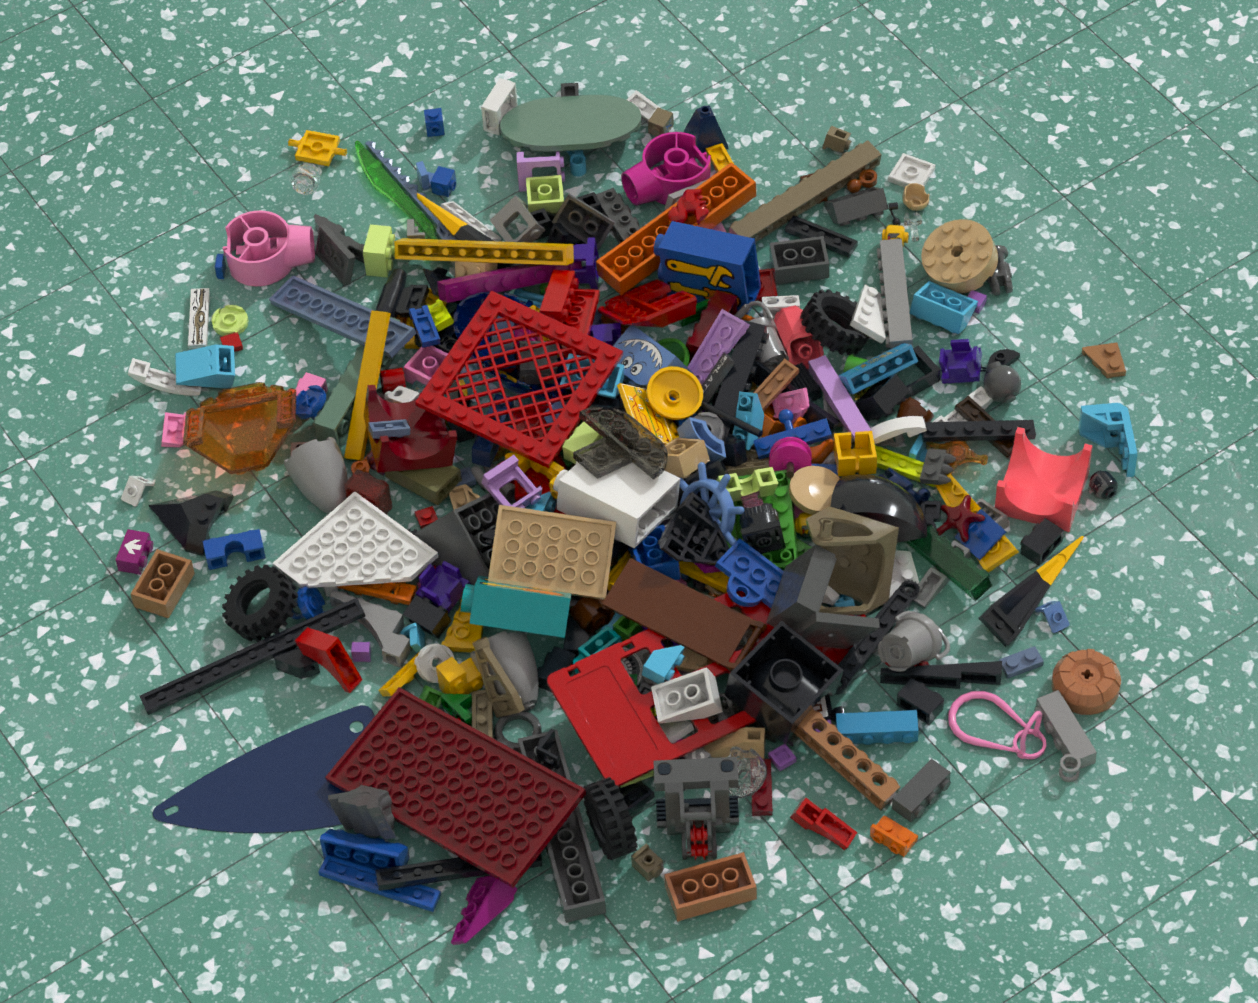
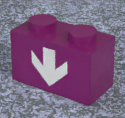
(134, 552)

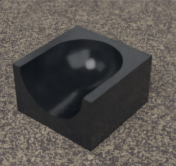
(782, 681)

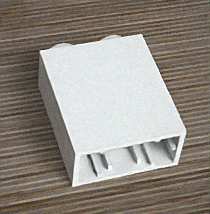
(621, 496)

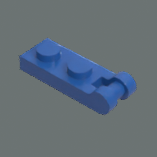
(424, 326)

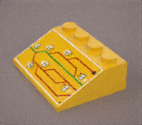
(638, 407)

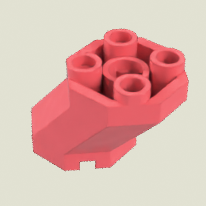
(794, 338)

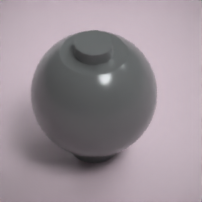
(1002, 382)

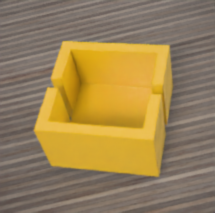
(860, 459)

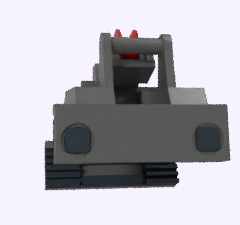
(697, 815)

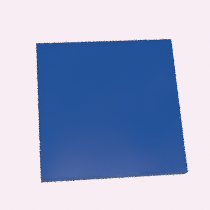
(982, 535)

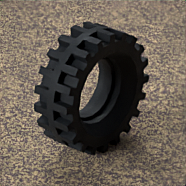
(819, 317)
(271, 615)
(610, 818)

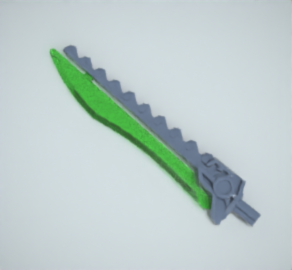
(388, 187)

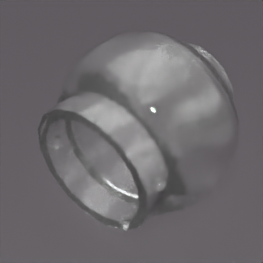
(306, 179)

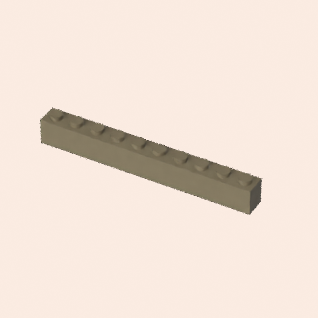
(807, 193)

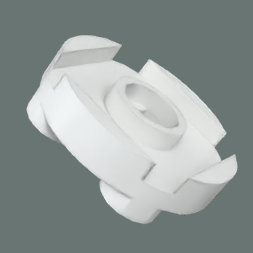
(425, 657)

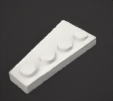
(869, 314)

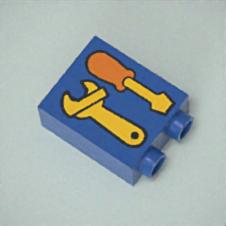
(708, 261)

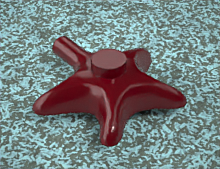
(959, 518)

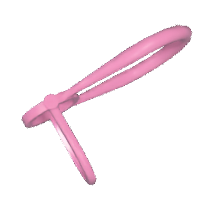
(1005, 707)

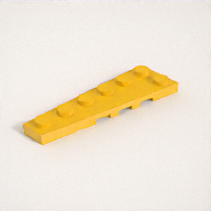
(1003, 550)

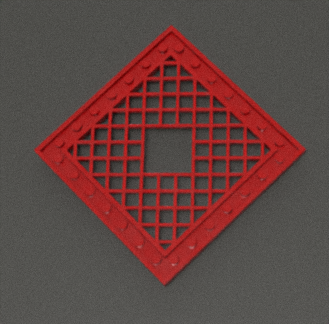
(542, 449)

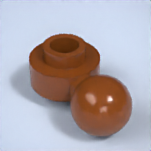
(867, 179)

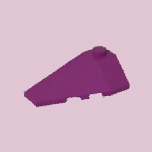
(485, 901)

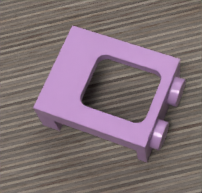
(525, 167)
(505, 473)

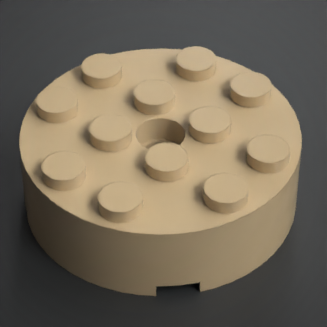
(960, 255)

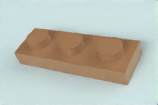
(776, 383)

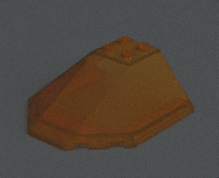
(241, 426)

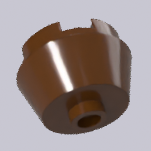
(912, 407)

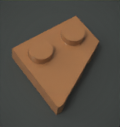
(1107, 359)

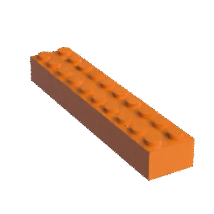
(635, 256)

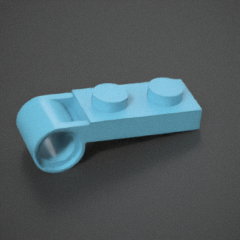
(577, 162)

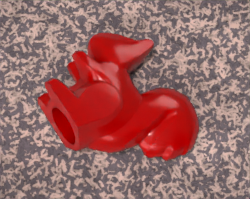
(689, 204)

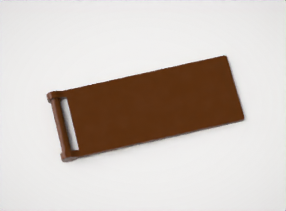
(681, 614)

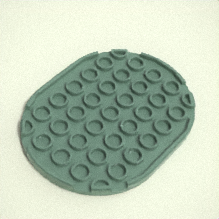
(570, 123)

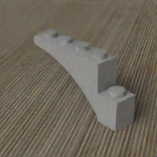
(383, 625)

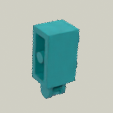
(602, 640)

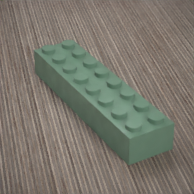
(337, 411)

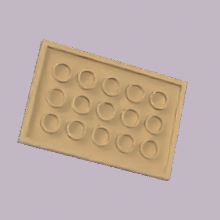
(552, 551)

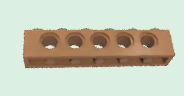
(848, 768)

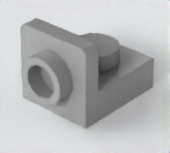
(413, 231)

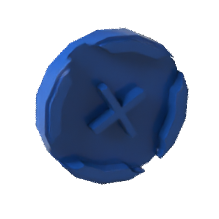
(310, 402)

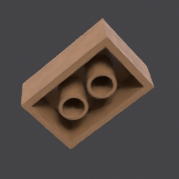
(162, 583)

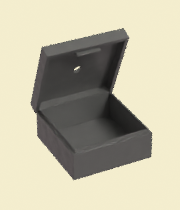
(800, 600)

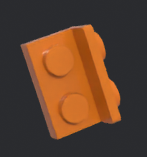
(893, 836)

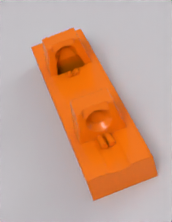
(402, 594)

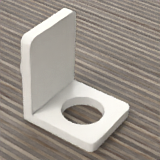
(134, 489)

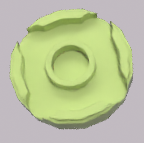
(229, 320)

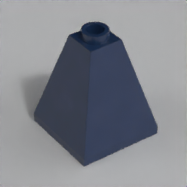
(705, 129)

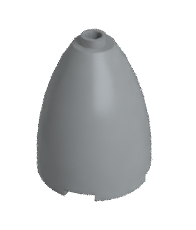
(319, 473)
(518, 662)

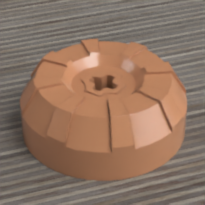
(1087, 681)

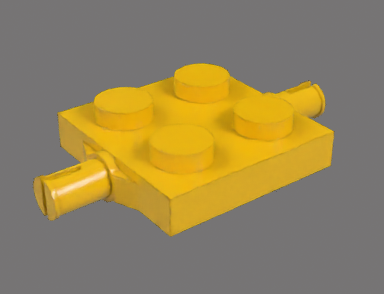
(317, 148)

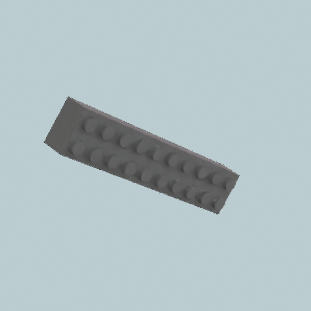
(569, 849)

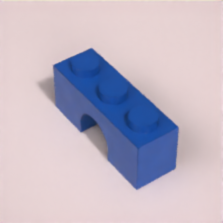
(220, 548)

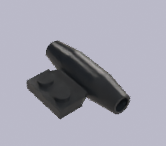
(397, 298)

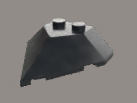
(192, 517)
(693, 534)

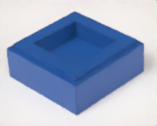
(220, 266)

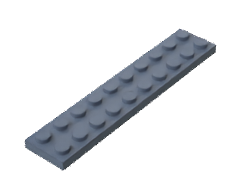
(336, 313)

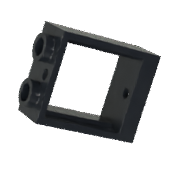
(929, 368)

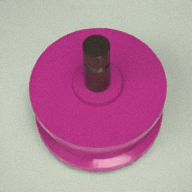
(790, 455)

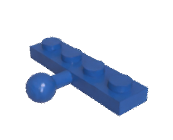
(809, 433)

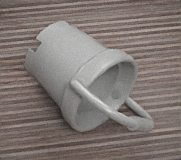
(772, 351)
(912, 642)

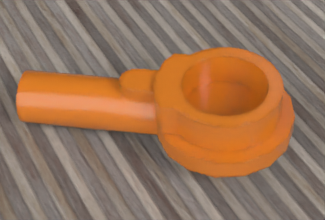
(361, 465)

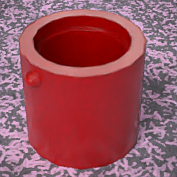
(391, 379)

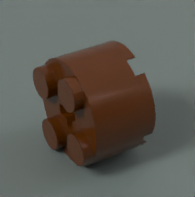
(591, 614)

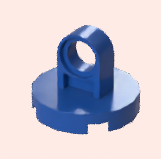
(309, 602)

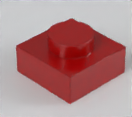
(425, 516)

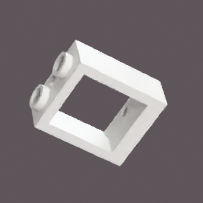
(497, 104)

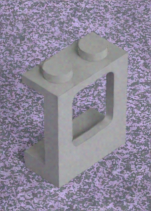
(509, 214)

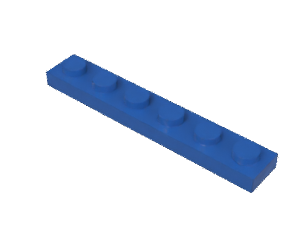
(365, 879)

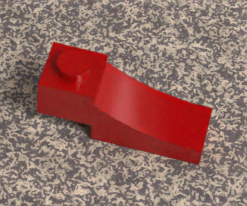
(823, 823)

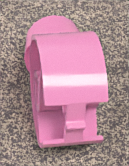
(266, 258)

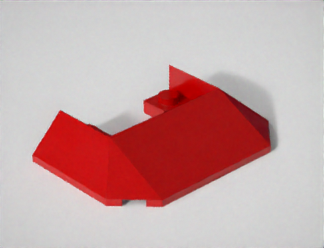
(650, 306)

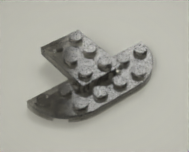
(622, 443)

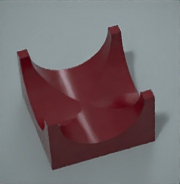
(424, 448)

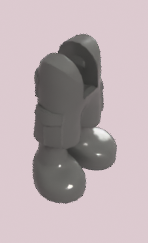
(1002, 274)

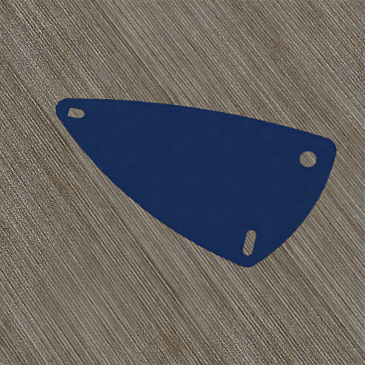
(273, 785)

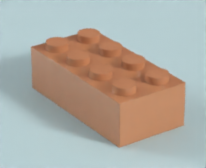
(710, 886)

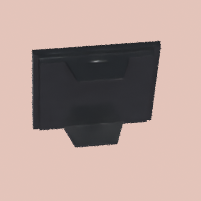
(436, 275)

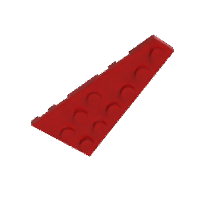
(582, 312)

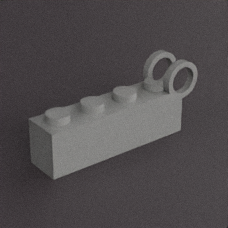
(1067, 735)

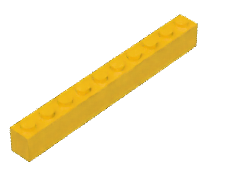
(484, 251)

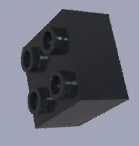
(882, 398)

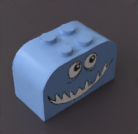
(643, 357)

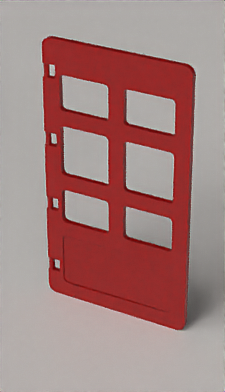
(617, 719)

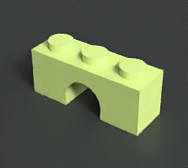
(761, 480)

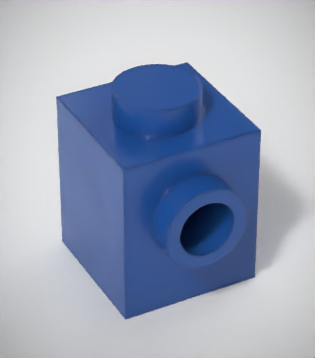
(434, 122)
(443, 181)

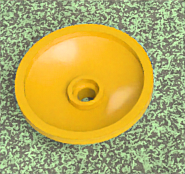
(674, 383)

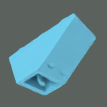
(206, 367)

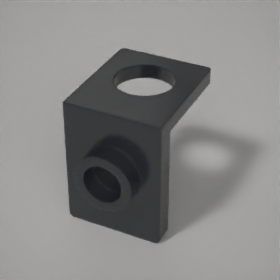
(543, 747)

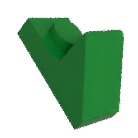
(457, 706)

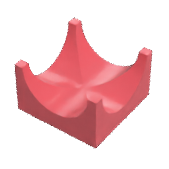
(1042, 484)

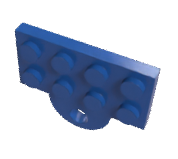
(750, 574)

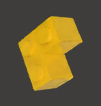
(458, 678)

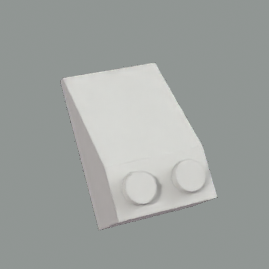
(687, 697)

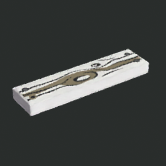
(199, 318)

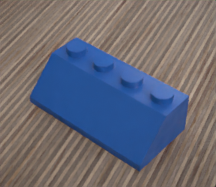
(363, 850)

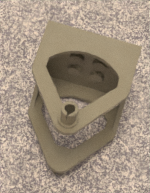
(863, 555)

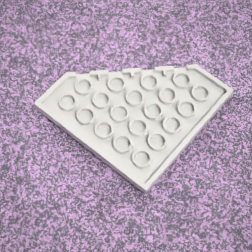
(355, 548)

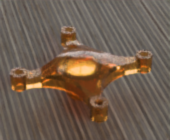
(960, 451)

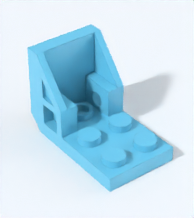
(1102, 421)

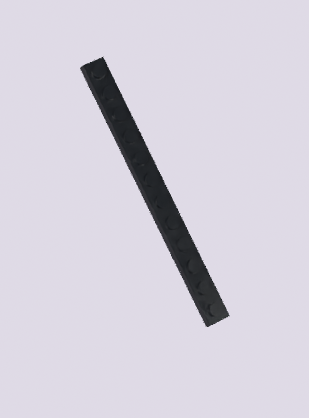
(248, 657)

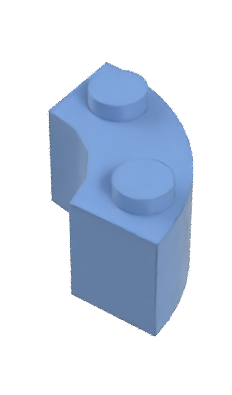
(698, 429)

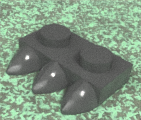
(936, 466)

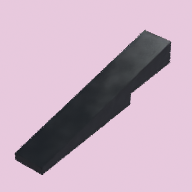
(813, 413)
(946, 674)

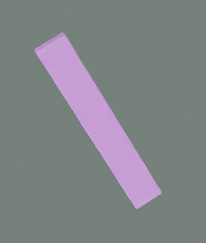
(837, 395)

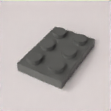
(335, 255)

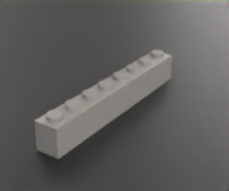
(895, 293)

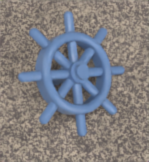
(720, 494)

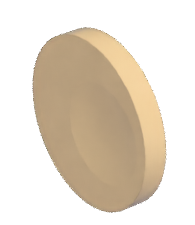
(812, 488)

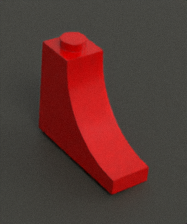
(330, 654)

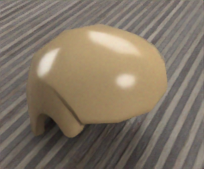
(915, 197)

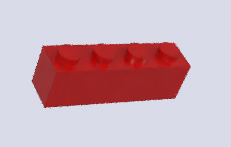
(559, 295)

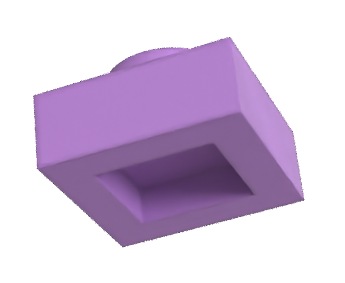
(782, 757)

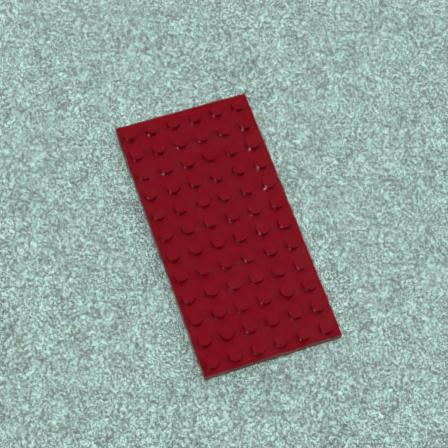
(459, 786)

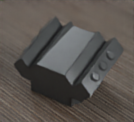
(365, 811)

